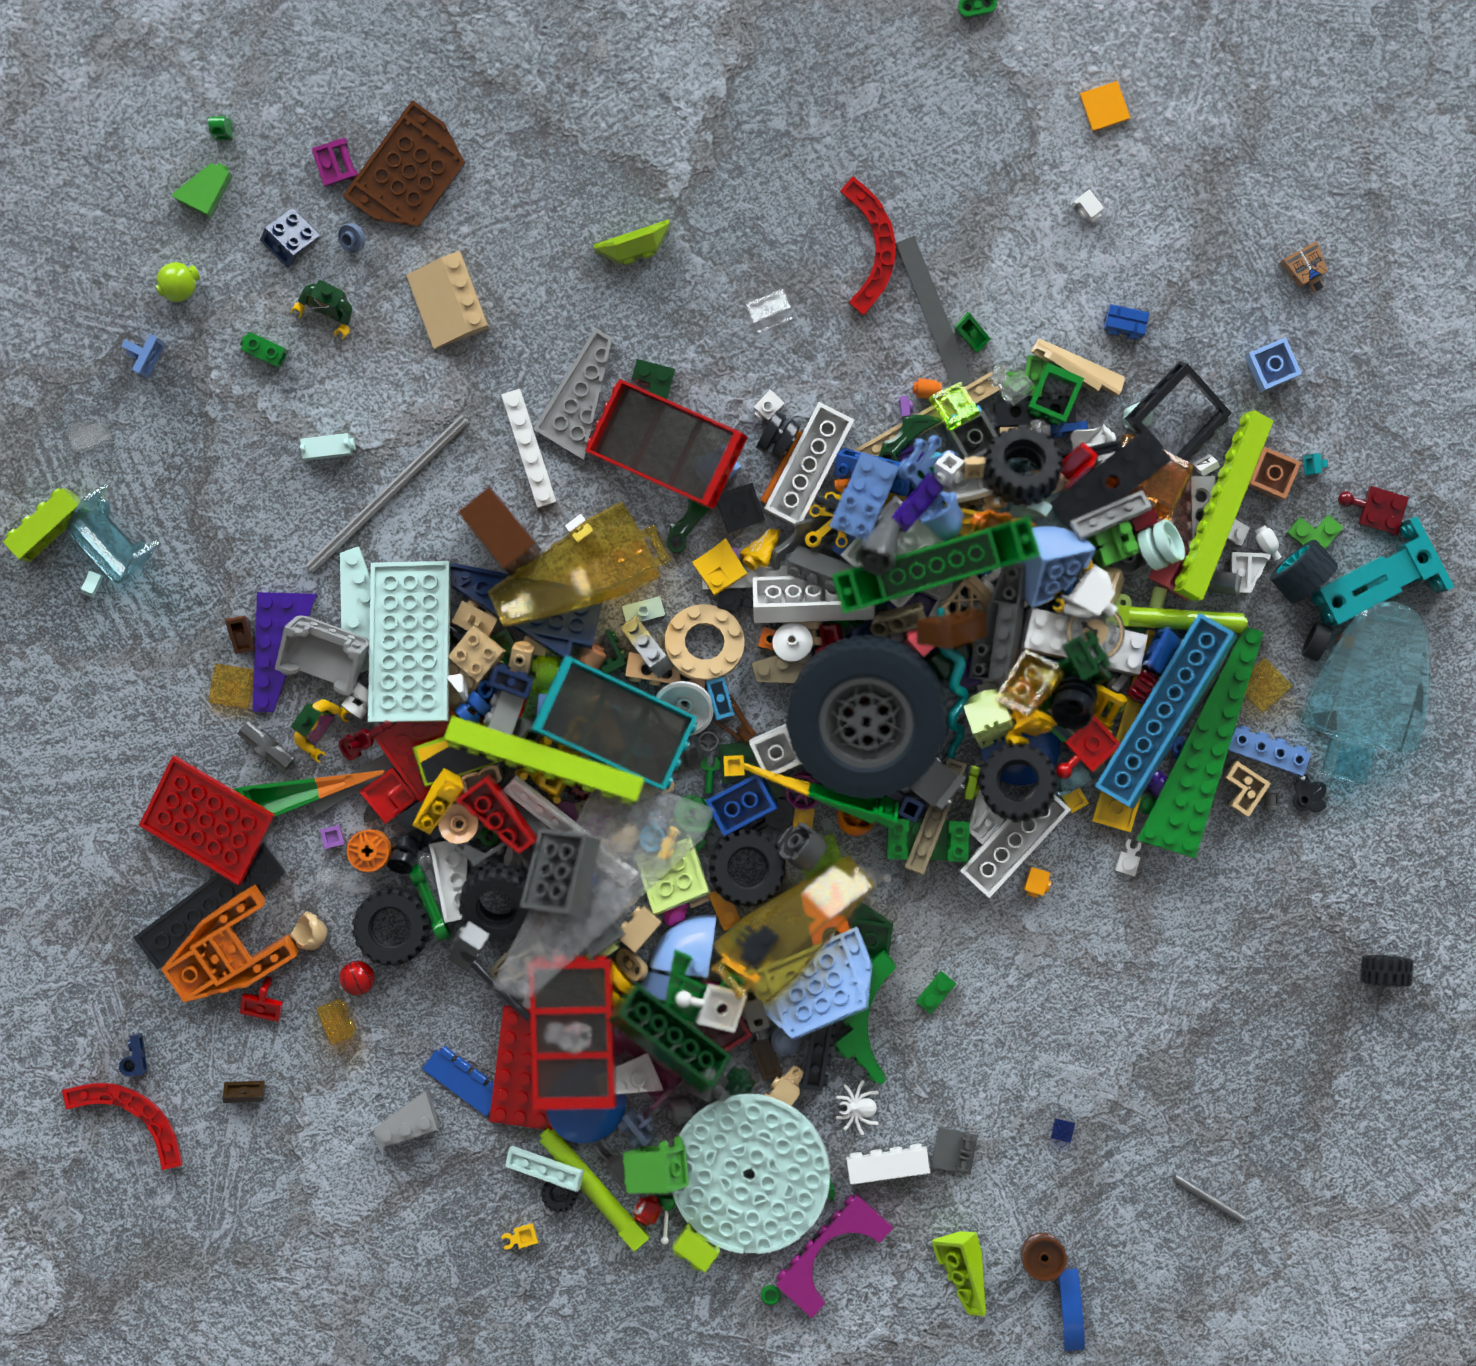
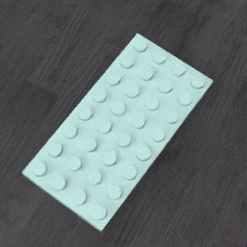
(409, 641)

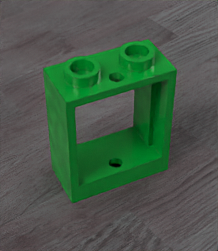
(1060, 375)

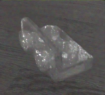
(770, 310)

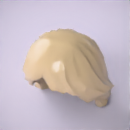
(309, 932)

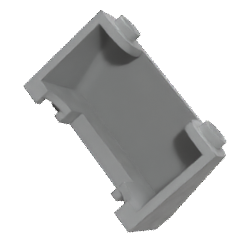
(322, 652)

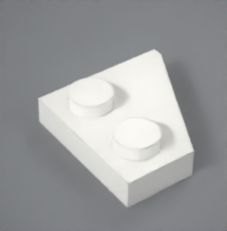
(983, 820)

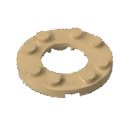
(710, 668)

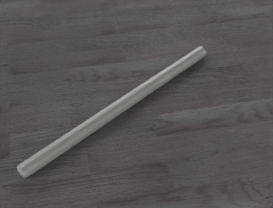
(380, 500)

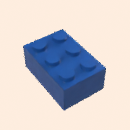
(743, 804)

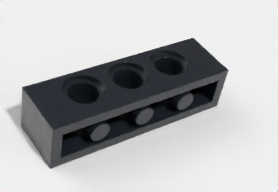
(1003, 418)

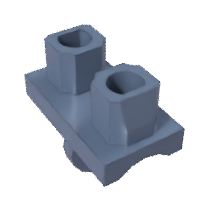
(639, 1126)

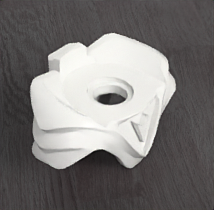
(1093, 437)

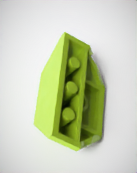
(634, 244)

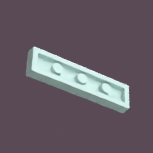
(544, 1168)

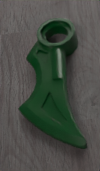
(911, 428)
(684, 526)

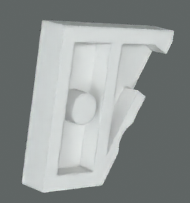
(1249, 567)

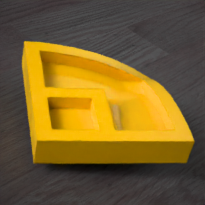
(720, 567)

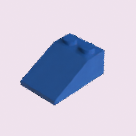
(1160, 651)

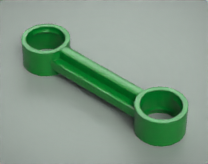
(420, 881)

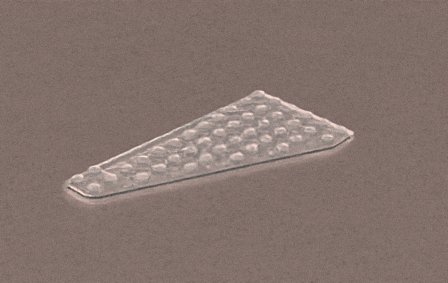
(634, 853)

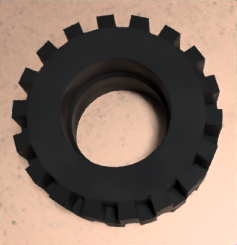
(1386, 970)

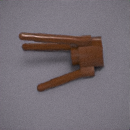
(744, 730)

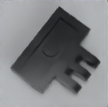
(757, 945)

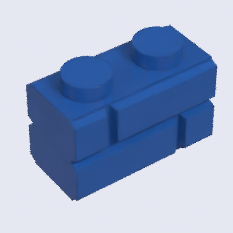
(1126, 321)

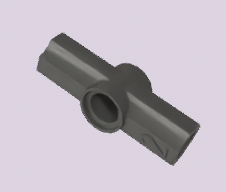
(266, 746)

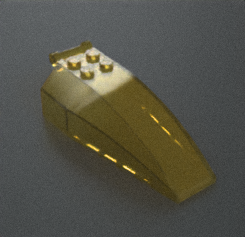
(587, 567)
(805, 921)

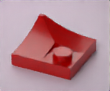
(387, 795)

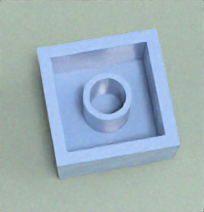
(1273, 365)

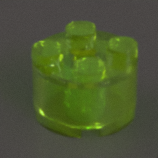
(545, 669)

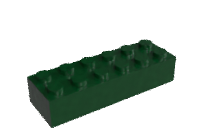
(669, 1038)

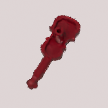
(353, 745)

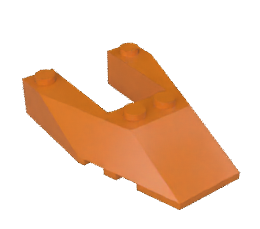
(214, 957)

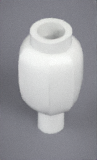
(1268, 541)

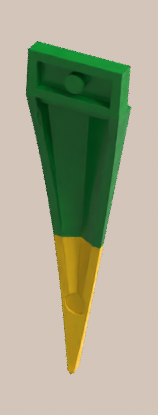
(881, 809)

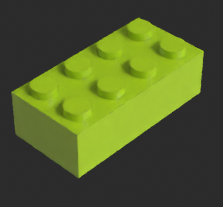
(42, 526)

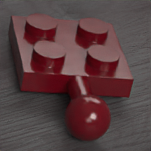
(1381, 509)

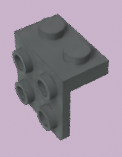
(938, 786)

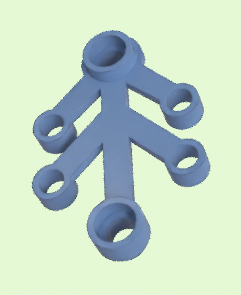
(909, 467)

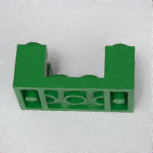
(951, 844)

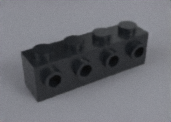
(818, 1058)

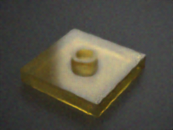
(1266, 685)
(231, 686)

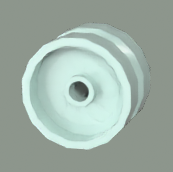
(1161, 545)

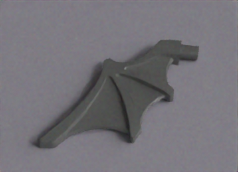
(798, 538)

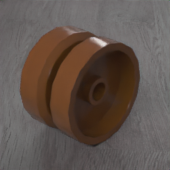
(1034, 1248)

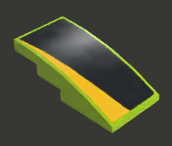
(437, 755)

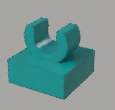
(1313, 464)

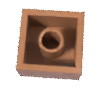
(1274, 474)

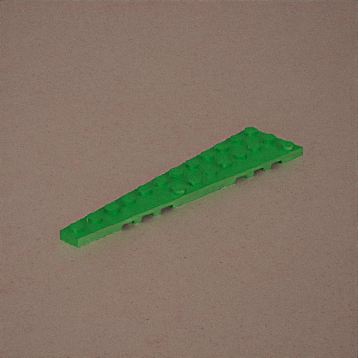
(1189, 791)

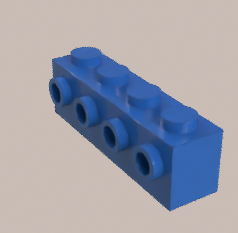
(846, 462)

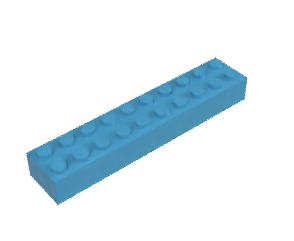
(1166, 710)

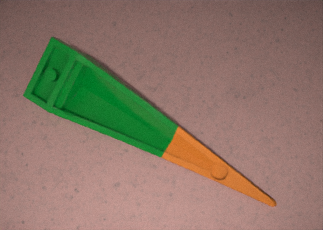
(288, 795)

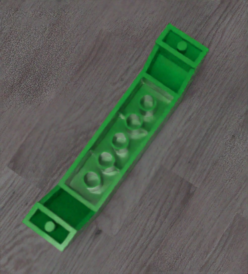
(939, 564)

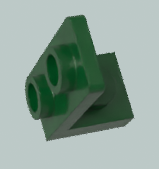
(612, 665)

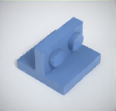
(146, 356)

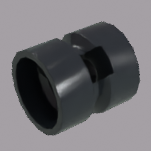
(403, 855)

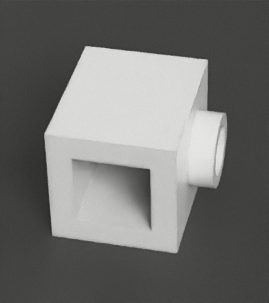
(768, 406)

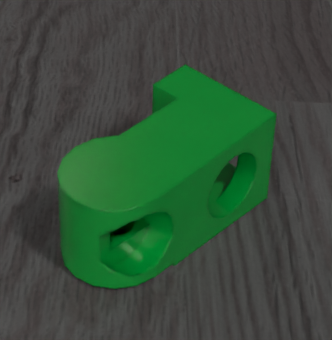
(220, 128)

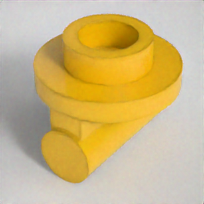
(1014, 736)

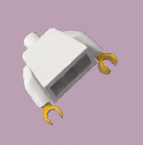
(1090, 595)

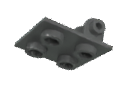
(954, 1151)

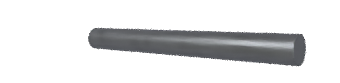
(1209, 1198)

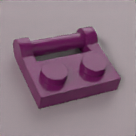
(328, 164)

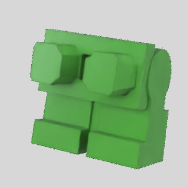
(1114, 544)

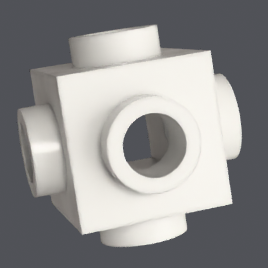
(949, 469)

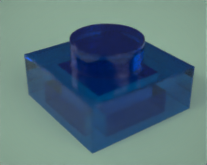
(1062, 1130)

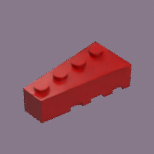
(498, 813)

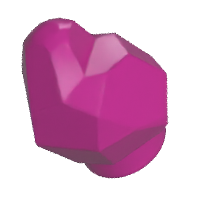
(675, 915)

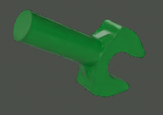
(710, 773)

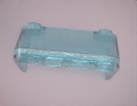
(104, 540)

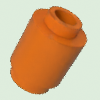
(926, 388)

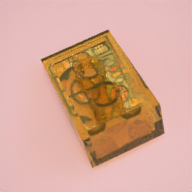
(1029, 683)

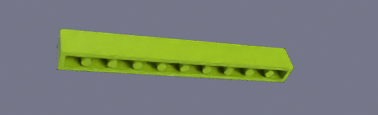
(1223, 505)
(544, 760)

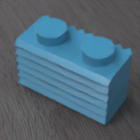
(720, 698)

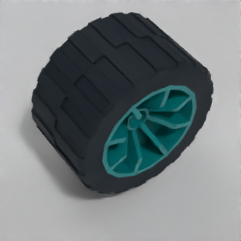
(1303, 571)

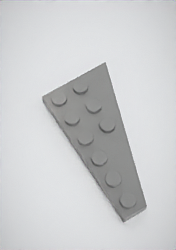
(573, 407)

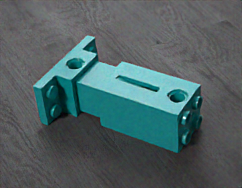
(1383, 577)

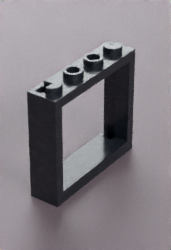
(1162, 389)

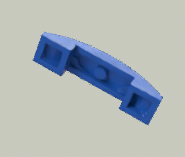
(1071, 1310)

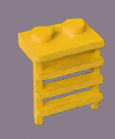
(1033, 725)

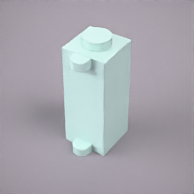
(327, 446)

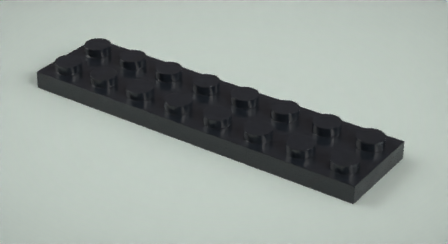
(170, 930)

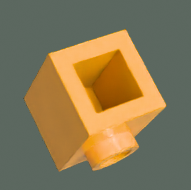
(1037, 882)

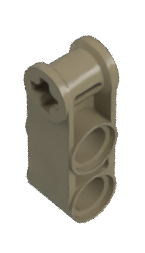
(887, 621)

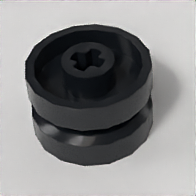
(781, 437)

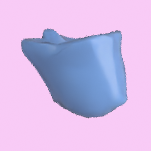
(943, 520)

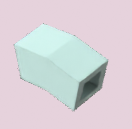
(1041, 508)
(91, 584)

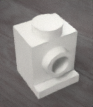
(1088, 206)

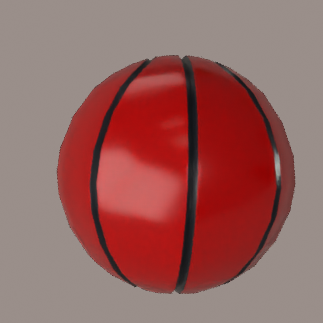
(357, 978)

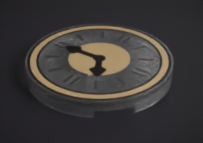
(1108, 629)

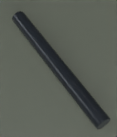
(507, 997)

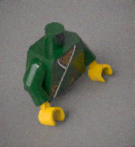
(327, 301)

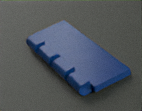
(457, 1079)

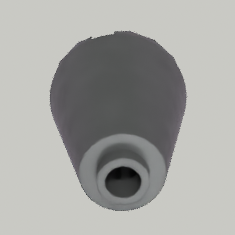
(879, 548)

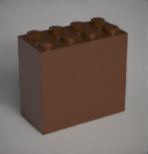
(499, 531)

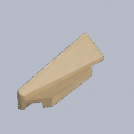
(1093, 374)

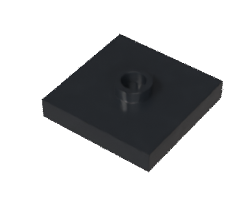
(740, 508)

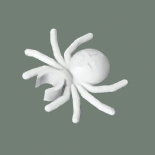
(858, 1107)

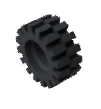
(552, 1204)

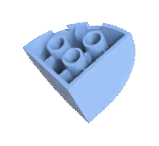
(1057, 565)
(692, 936)

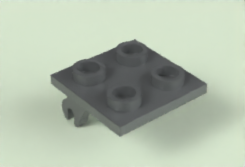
(478, 856)

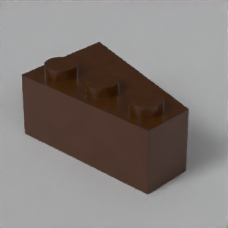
(952, 629)

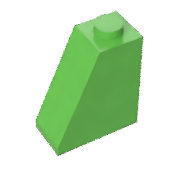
(205, 189)

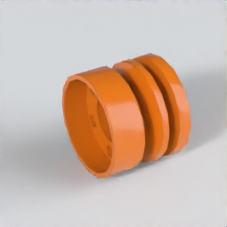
(377, 841)

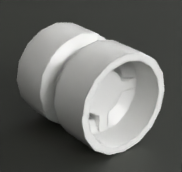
(360, 692)

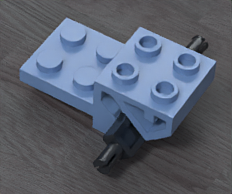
(863, 499)

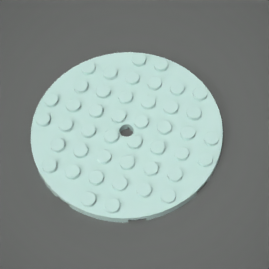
(788, 1169)

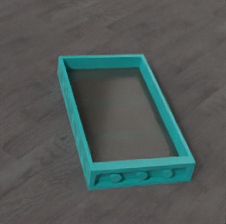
(614, 723)

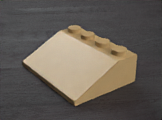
(447, 300)

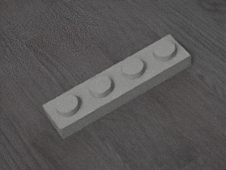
(1110, 515)

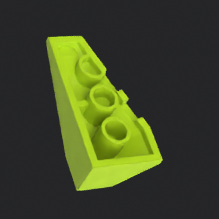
(963, 1262)

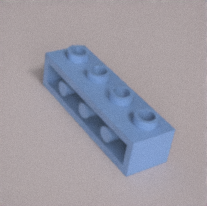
(1269, 752)

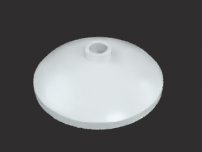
(698, 701)

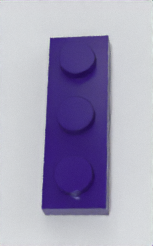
(917, 502)

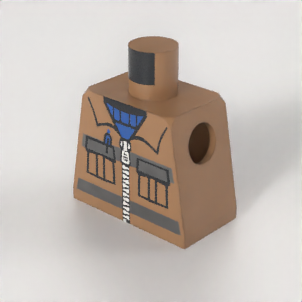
(1306, 267)

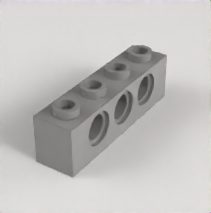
(1196, 484)

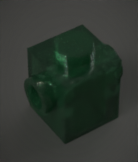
(739, 1081)

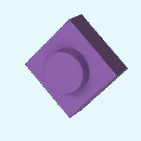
(906, 406)
(332, 836)

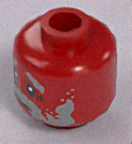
(647, 1210)

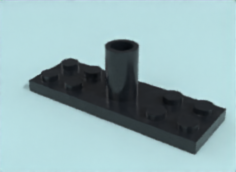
(1130, 466)

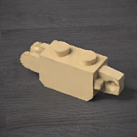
(787, 1087)

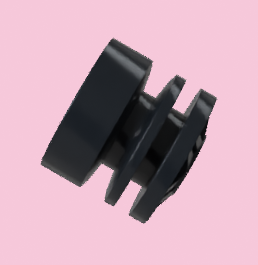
(1074, 702)

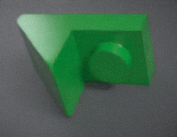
(971, 332)

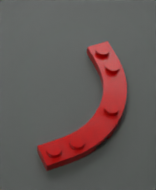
(884, 244)
(138, 1105)

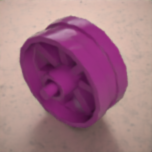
(794, 802)

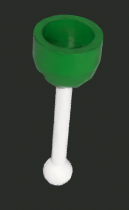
(667, 1203)

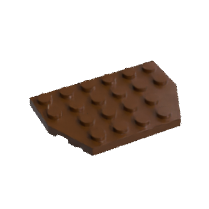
(407, 170)

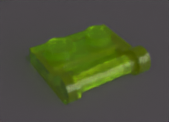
(960, 403)

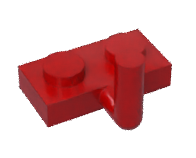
(260, 1005)

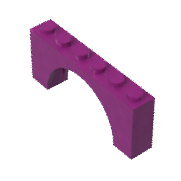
(854, 1217)

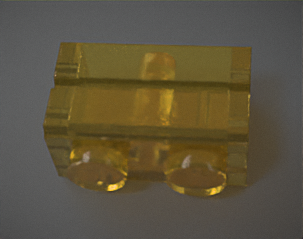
(336, 1021)

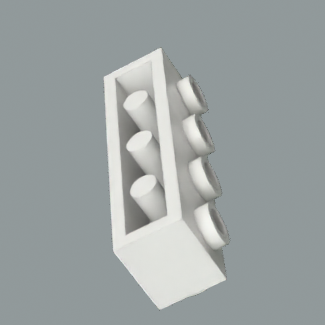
(888, 1164)

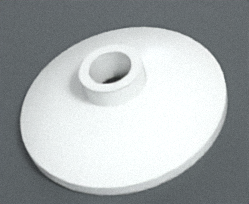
(792, 651)

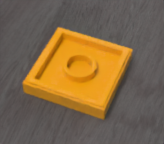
(1104, 106)

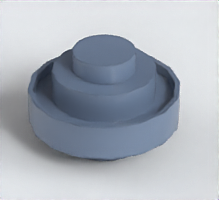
(351, 237)
(783, 1043)

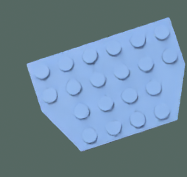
(829, 989)

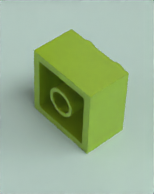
(695, 1248)

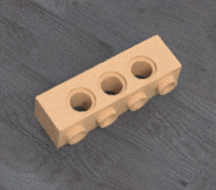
(634, 673)

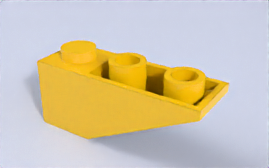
(438, 800)

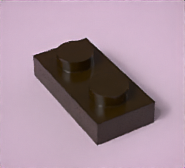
(244, 1091)

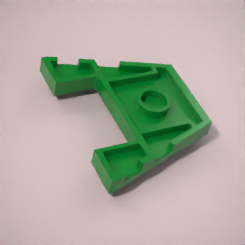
(679, 982)

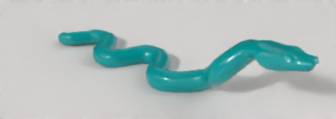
(957, 672)

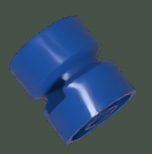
(478, 704)

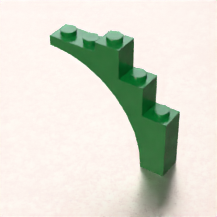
(856, 1039)

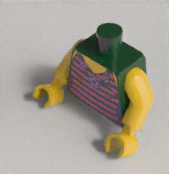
(312, 724)

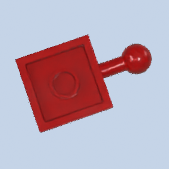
(1091, 747)

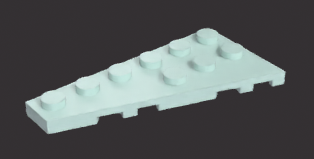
(355, 596)

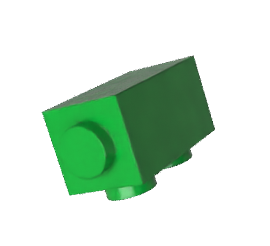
(263, 349)

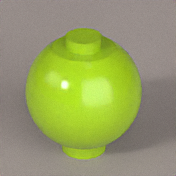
(176, 281)

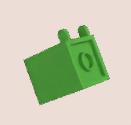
(656, 1168)

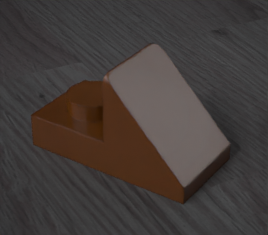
(240, 634)

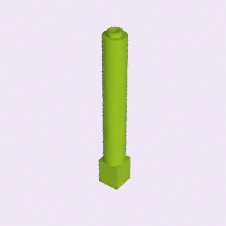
(1177, 618)
(629, 1229)

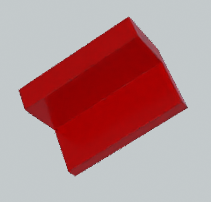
(1078, 464)

